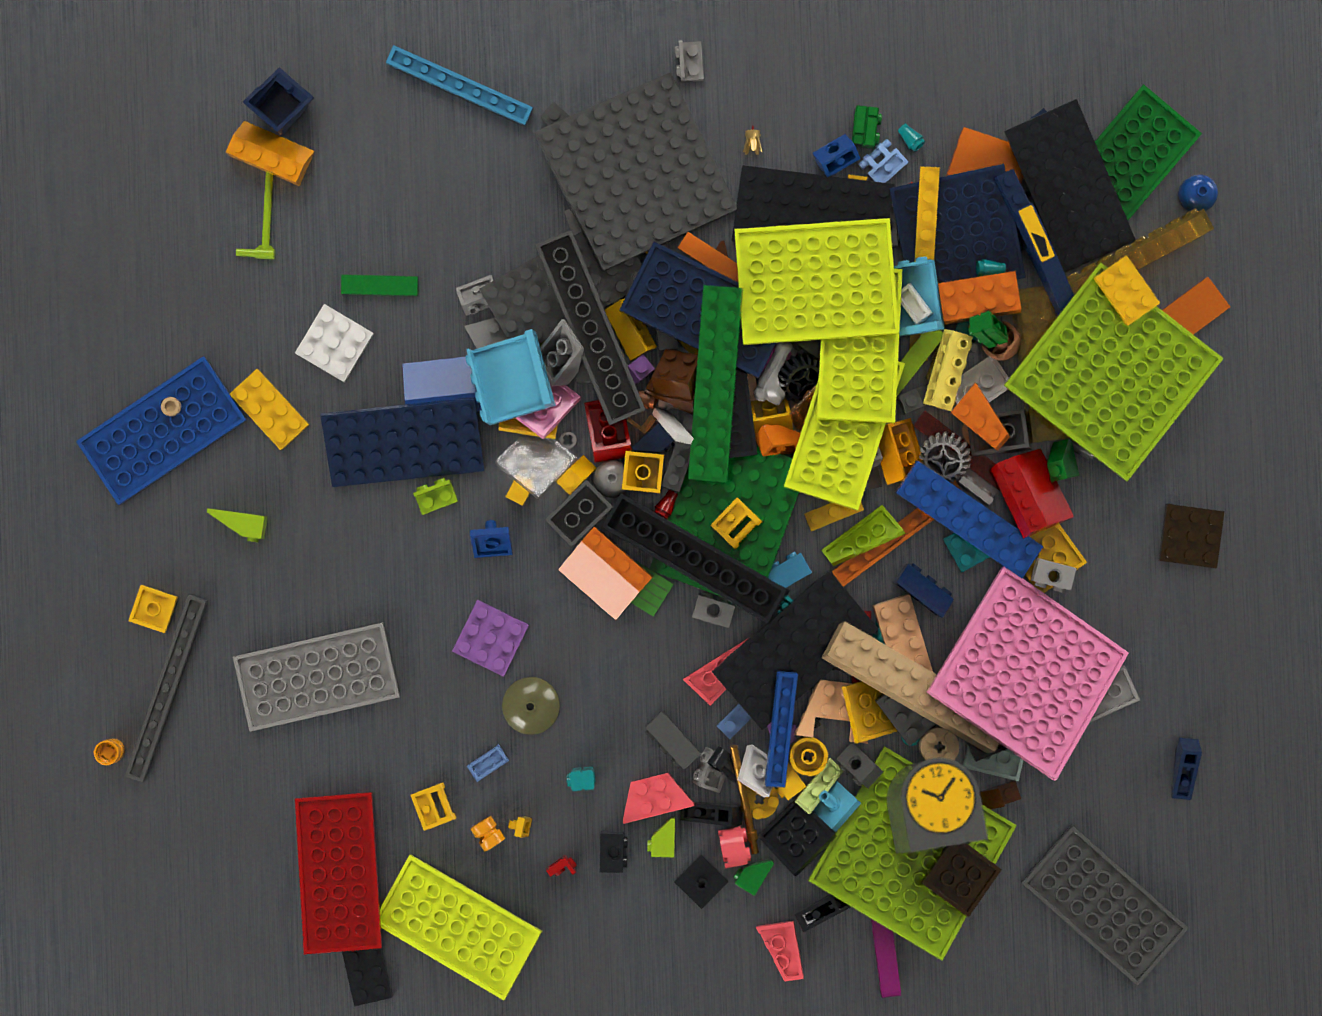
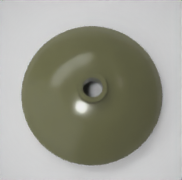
(533, 691)

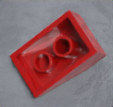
(606, 440)

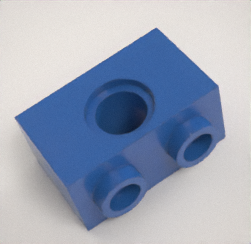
(836, 155)

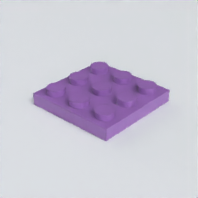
(490, 638)

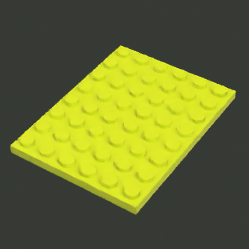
(816, 281)

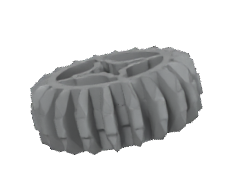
(961, 455)

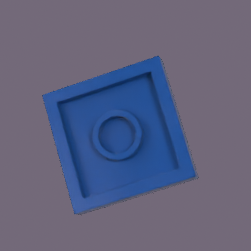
(491, 541)

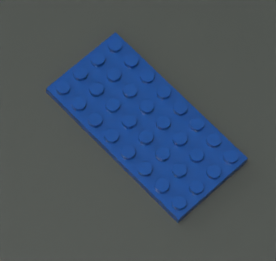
(147, 444)

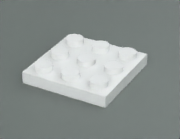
(334, 343)

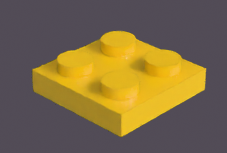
(153, 608)

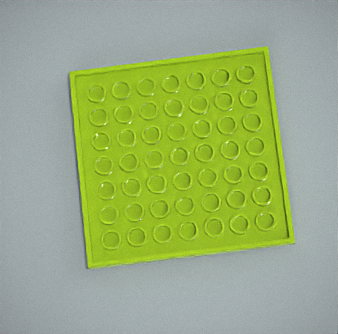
(1112, 382)
(886, 885)

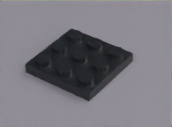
(797, 837)

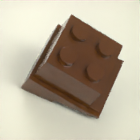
(675, 380)

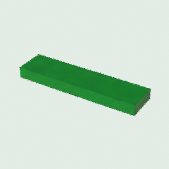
(379, 285)

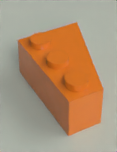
(980, 417)

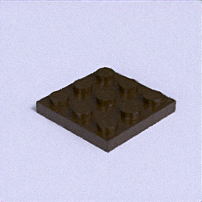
(1191, 536)
(961, 877)

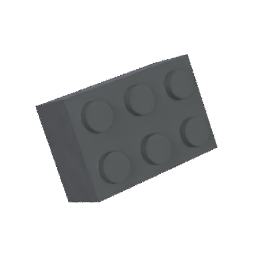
(579, 513)

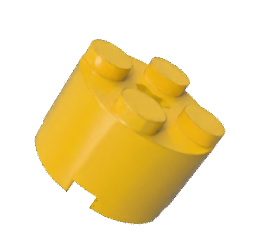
(805, 766)

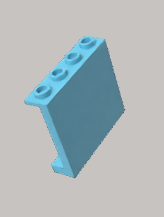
(924, 279)
(510, 378)

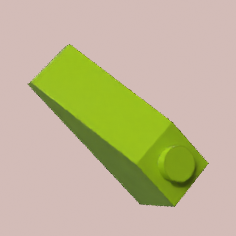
(244, 524)

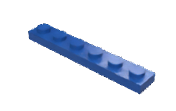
(781, 729)

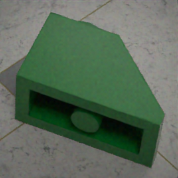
(1062, 461)
(753, 875)

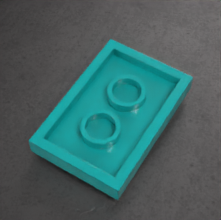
(963, 553)

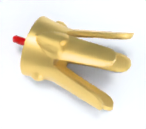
(752, 137)

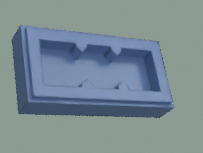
(488, 763)

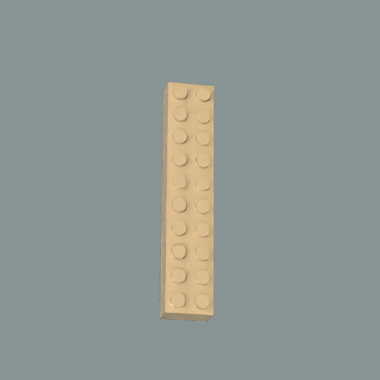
(898, 679)

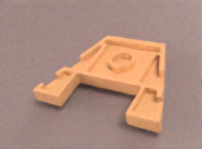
(825, 702)

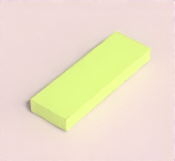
(823, 781)

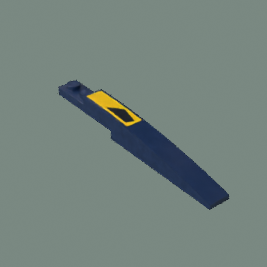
(1037, 240)

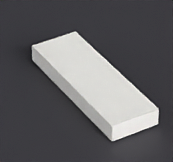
(672, 426)

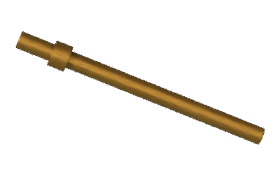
(751, 832)

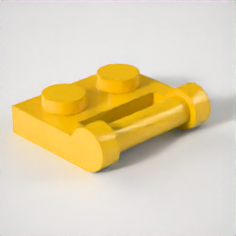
(731, 518)
(427, 808)

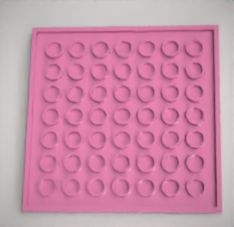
(1028, 673)

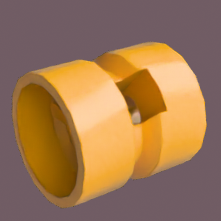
(109, 751)
(487, 833)

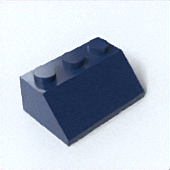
(924, 590)

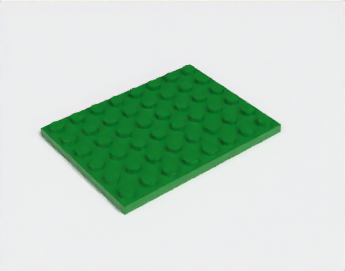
(760, 486)

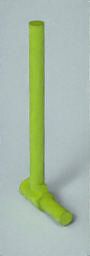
(263, 251)

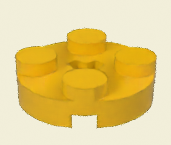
(763, 810)

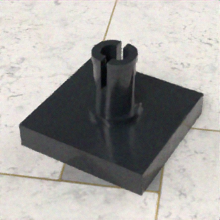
(701, 881)

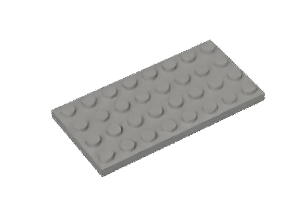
(316, 676)

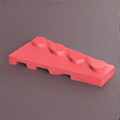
(705, 682)

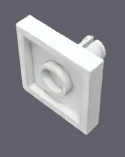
(754, 770)

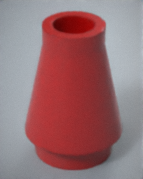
(666, 504)

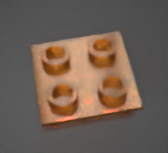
(799, 411)

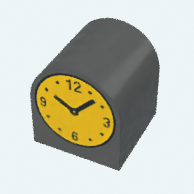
(934, 806)

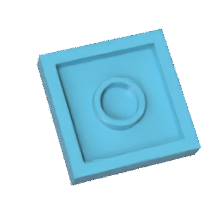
(836, 806)

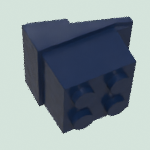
(279, 101)

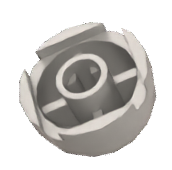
(609, 478)

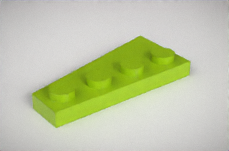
(865, 535)

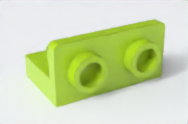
(435, 496)

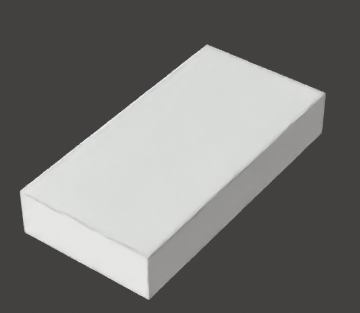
(914, 304)

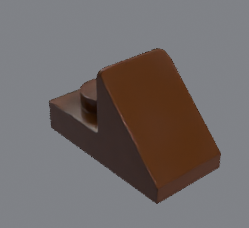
(1000, 795)

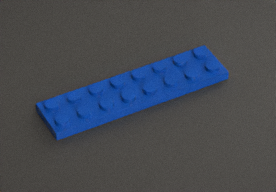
(969, 519)

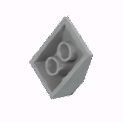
(561, 355)

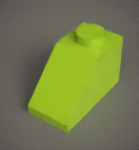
(663, 840)

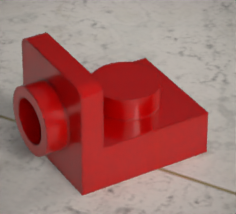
(558, 866)

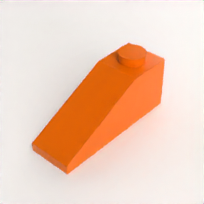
(776, 440)

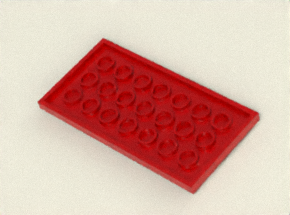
(338, 873)

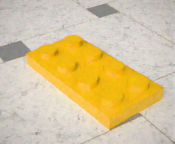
(269, 409)

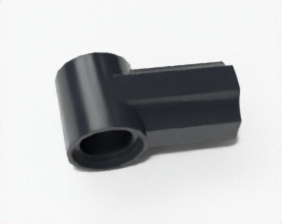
(722, 762)

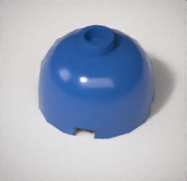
(1198, 193)

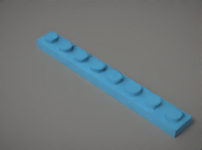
(459, 85)

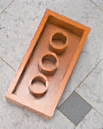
(978, 295)

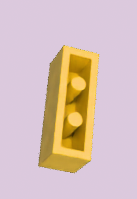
(630, 331)

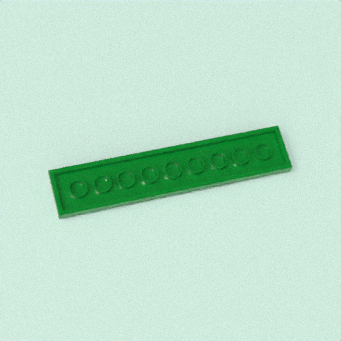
(715, 383)

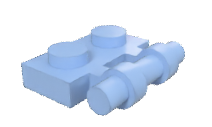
(887, 167)

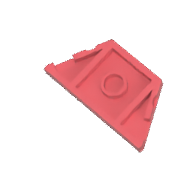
(654, 797)

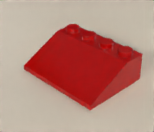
(1030, 493)

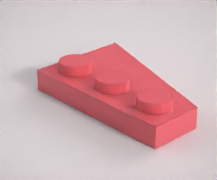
(784, 948)

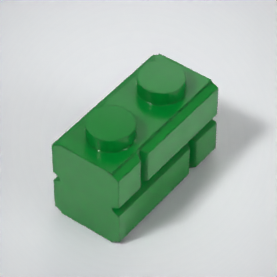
(865, 126)
(988, 329)

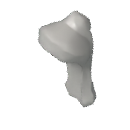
(768, 384)

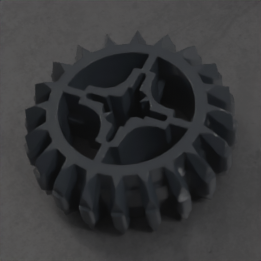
(797, 373)

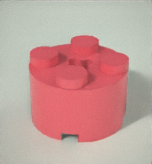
(733, 846)

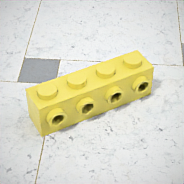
(948, 370)

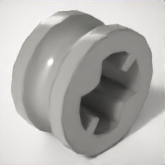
(574, 440)

